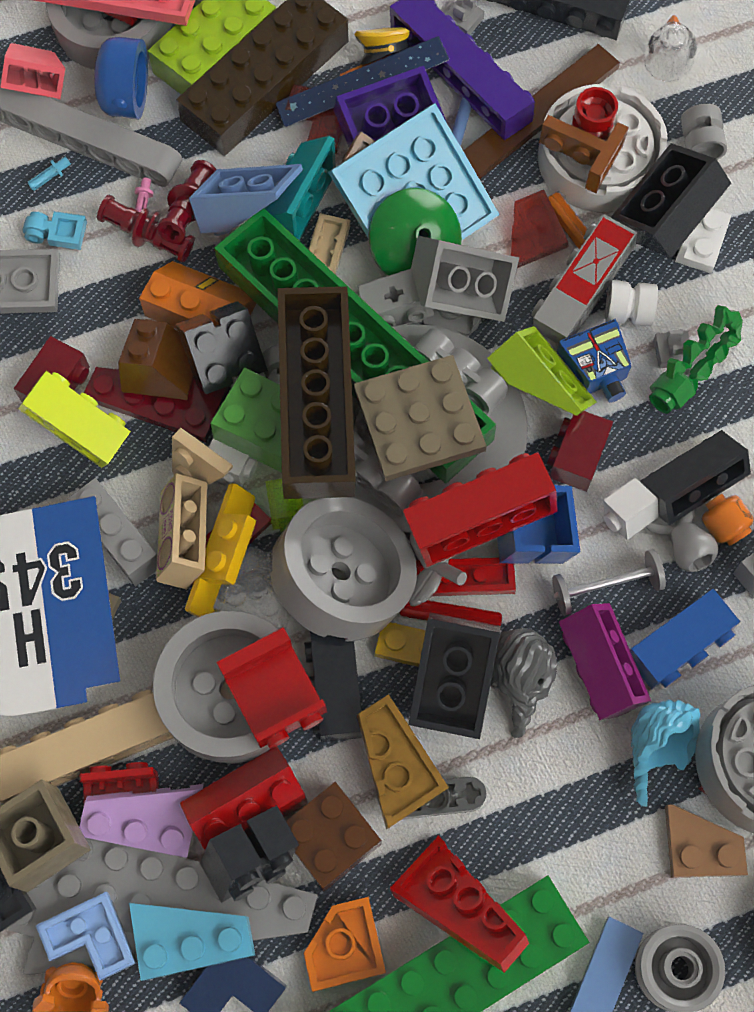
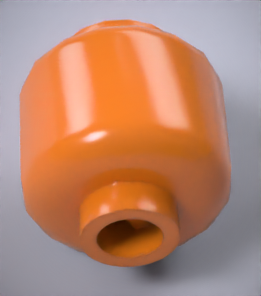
(727, 519)

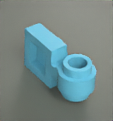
(63, 231)

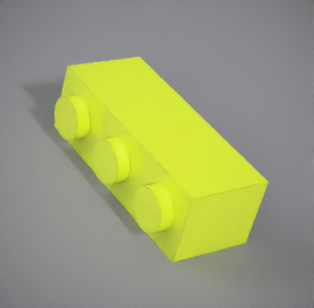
(75, 418)

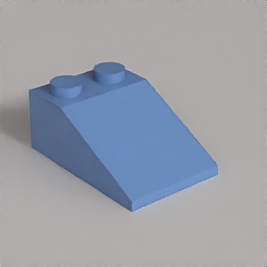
(238, 194)

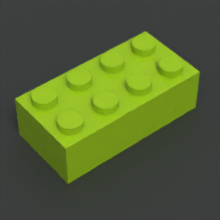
(210, 34)

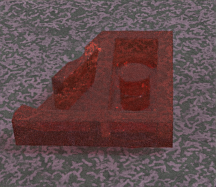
(536, 229)

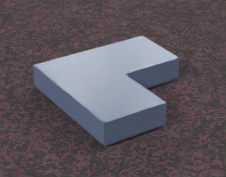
(93, 926)

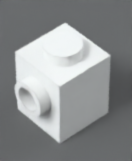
(243, 465)
(630, 508)

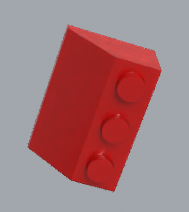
(243, 795)

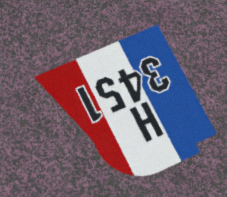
(53, 608)

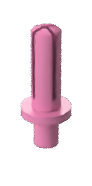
(143, 193)

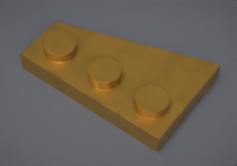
(397, 761)

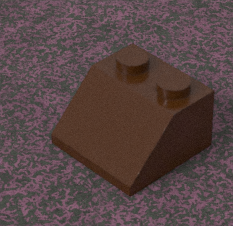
(155, 361)

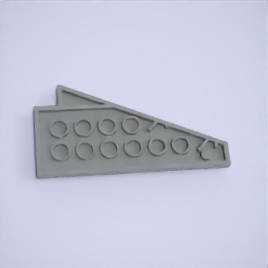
(154, 880)

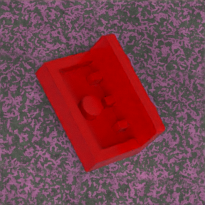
(104, 780)

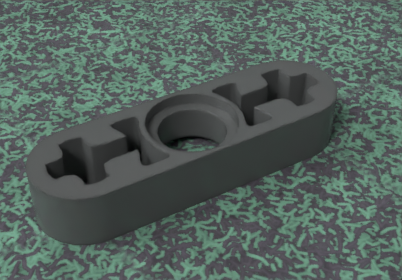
(461, 803)

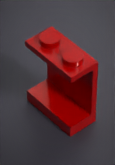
(272, 689)

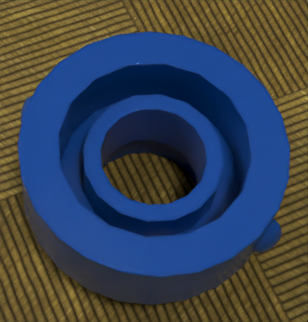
(122, 77)

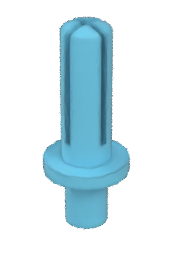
(49, 173)

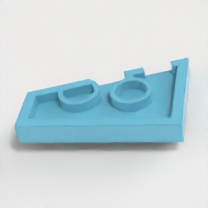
(186, 939)

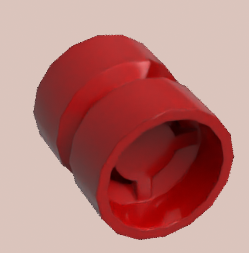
(595, 112)

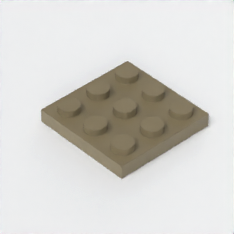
(419, 418)

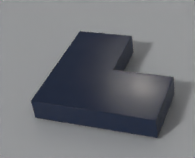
(238, 978)

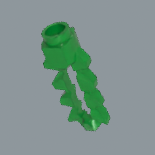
(674, 388)

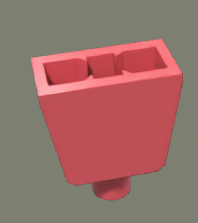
(32, 71)

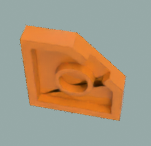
(344, 947)

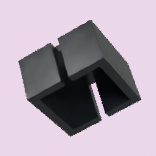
(222, 349)
(239, 861)

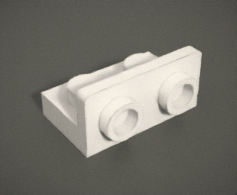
(704, 242)

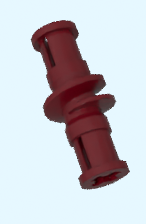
(180, 211)
(142, 227)

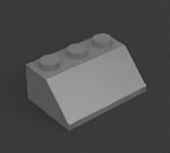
(463, 278)

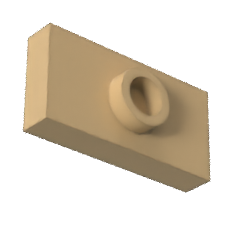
(329, 240)

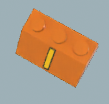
(183, 293)

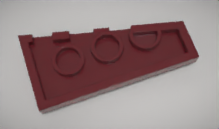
(169, 413)

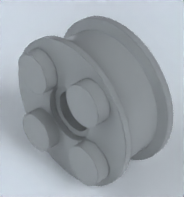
(704, 965)

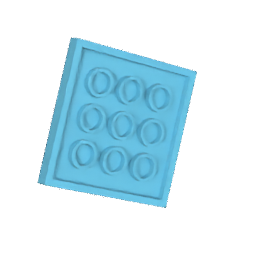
(415, 156)

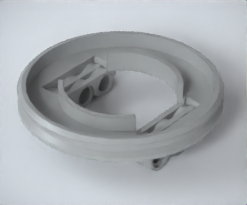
(484, 388)

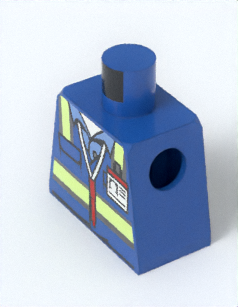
(598, 359)

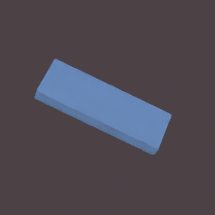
(607, 968)

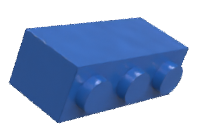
(684, 640)

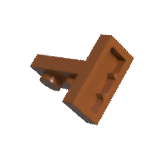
(584, 147)

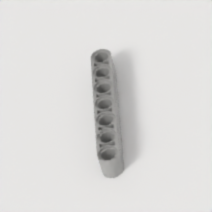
(89, 136)

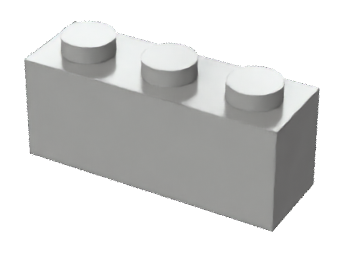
(119, 535)

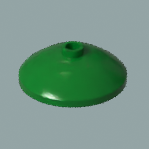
(398, 223)

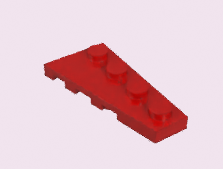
(459, 905)

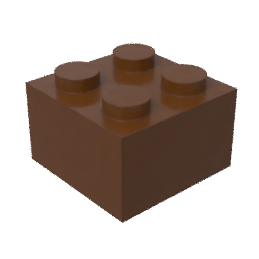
(332, 836)

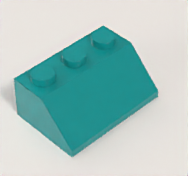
(302, 197)

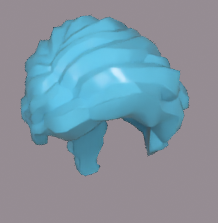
(662, 736)

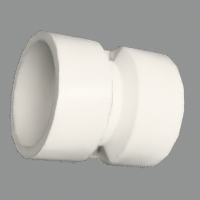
(632, 303)

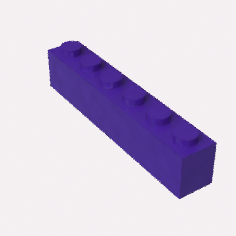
(469, 69)

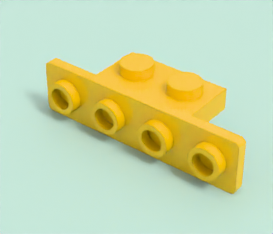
(224, 550)

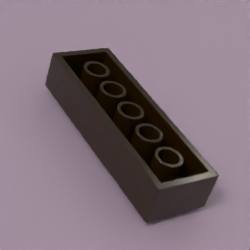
(262, 71)
(315, 393)

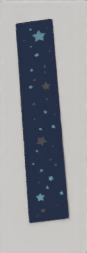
(324, 95)

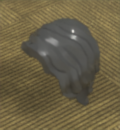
(523, 672)

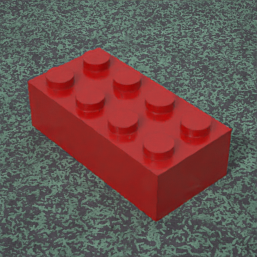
(482, 508)

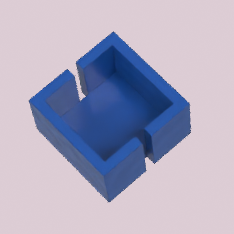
(547, 539)

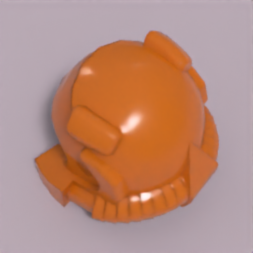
(70, 989)

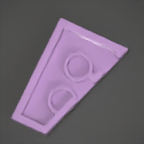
(140, 820)

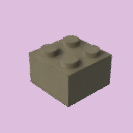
(38, 836)

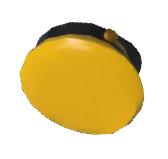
(381, 42)

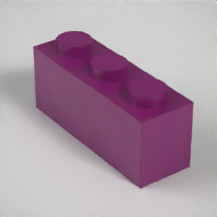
(604, 661)

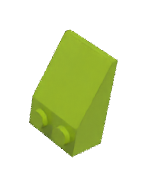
(536, 368)

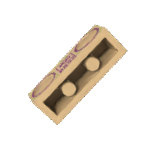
(181, 531)

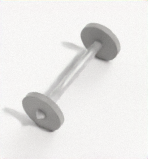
(653, 569)

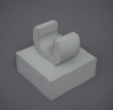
(466, 15)
(669, 346)

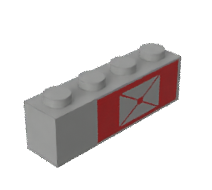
(584, 280)

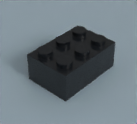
(672, 198)
(454, 675)

